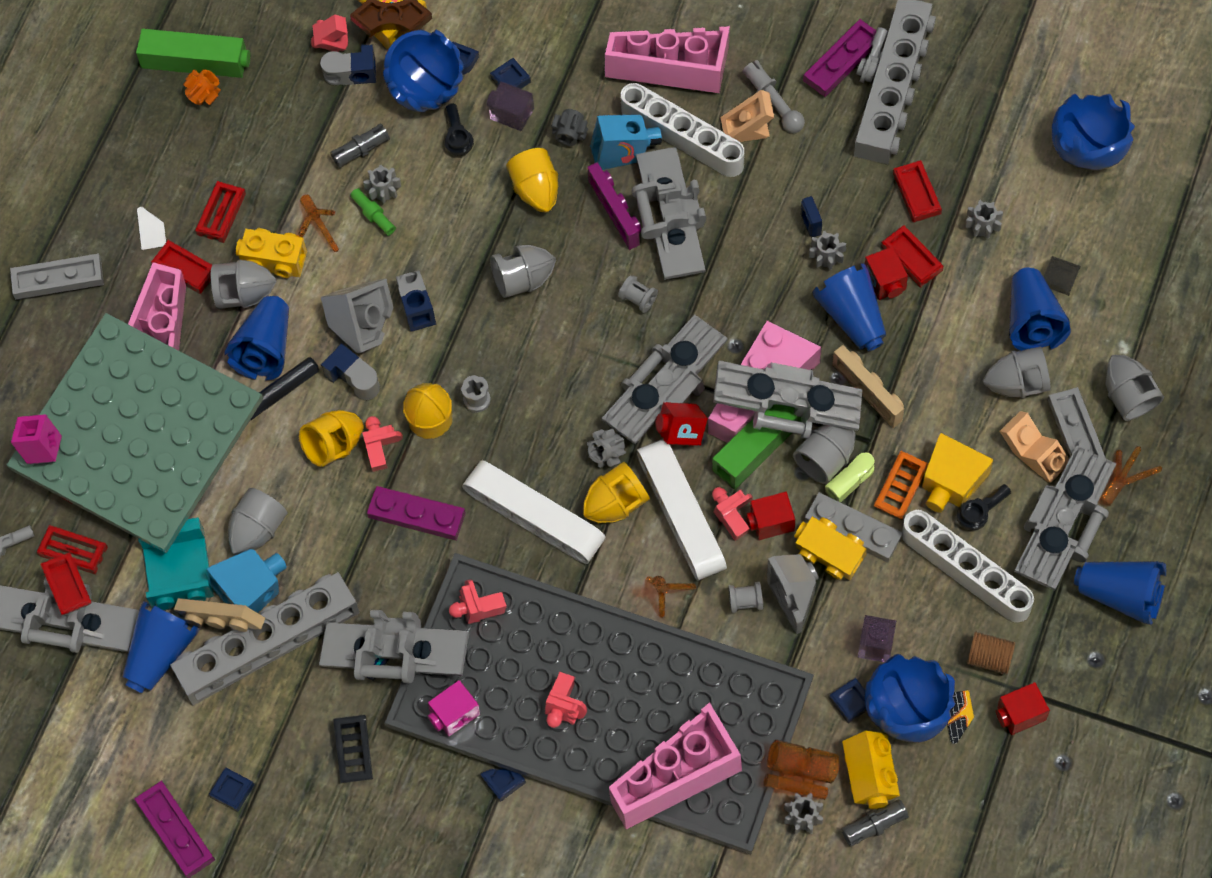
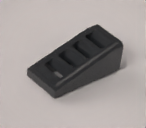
(351, 722)

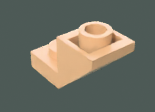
(1037, 451)

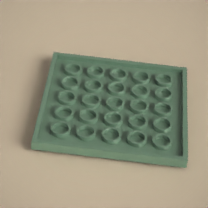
(140, 432)

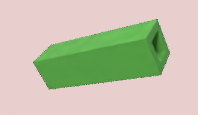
(192, 51)
(751, 448)

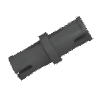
(360, 145)
(874, 823)

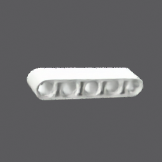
(687, 141)
(681, 509)
(534, 512)
(973, 579)

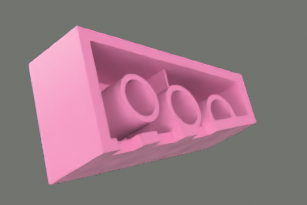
(669, 58)
(161, 305)
(773, 346)
(677, 769)

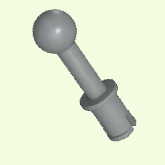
(792, 120)

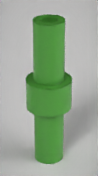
(372, 211)

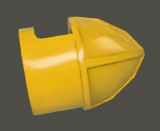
(534, 178)
(428, 410)
(330, 436)
(614, 495)

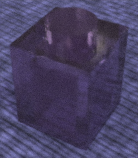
(510, 106)
(876, 638)

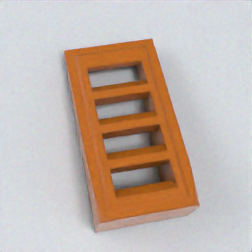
(913, 463)

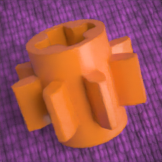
(202, 87)

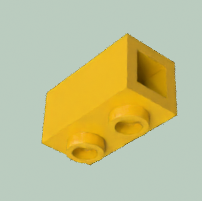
(277, 252)
(824, 544)
(871, 769)

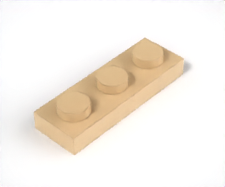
(852, 369)
(219, 615)

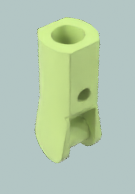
(850, 477)

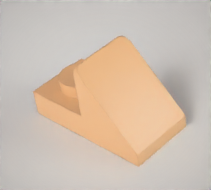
(749, 118)

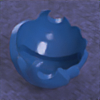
(423, 70)
(1092, 131)
(910, 698)

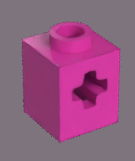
(36, 439)
(452, 708)

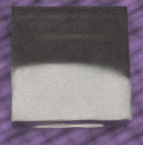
(1061, 275)

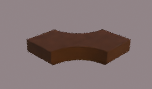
(379, 16)

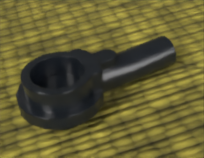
(458, 139)
(974, 513)

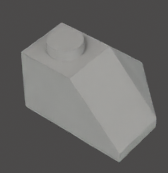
(359, 313)
(793, 586)

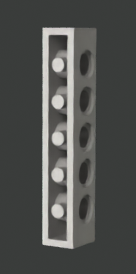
(871, 142)
(257, 653)

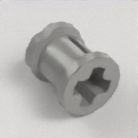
(638, 293)
(471, 401)
(745, 597)

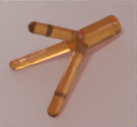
(313, 214)
(1120, 476)
(663, 587)

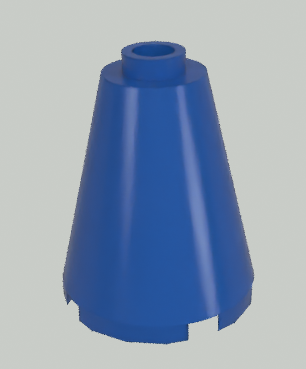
(853, 306)
(1035, 313)
(261, 341)
(1124, 586)
(154, 646)

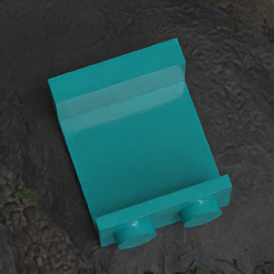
(181, 570)

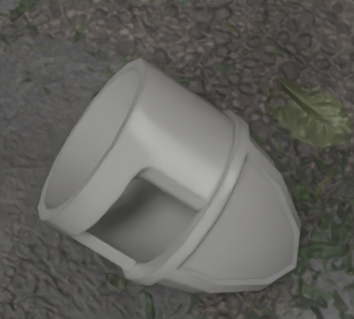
(521, 271)
(240, 283)
(1019, 374)
(1131, 387)
(828, 452)
(254, 521)

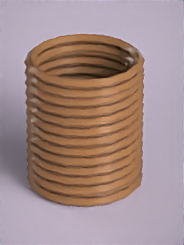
(991, 653)

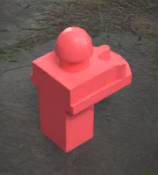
(330, 34)
(376, 438)
(728, 511)
(475, 607)
(561, 706)

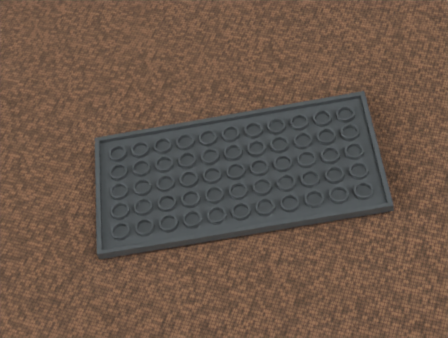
(637, 690)

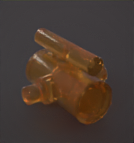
(800, 768)

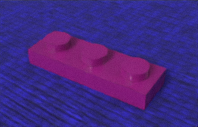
(840, 58)
(614, 205)
(416, 513)
(174, 829)

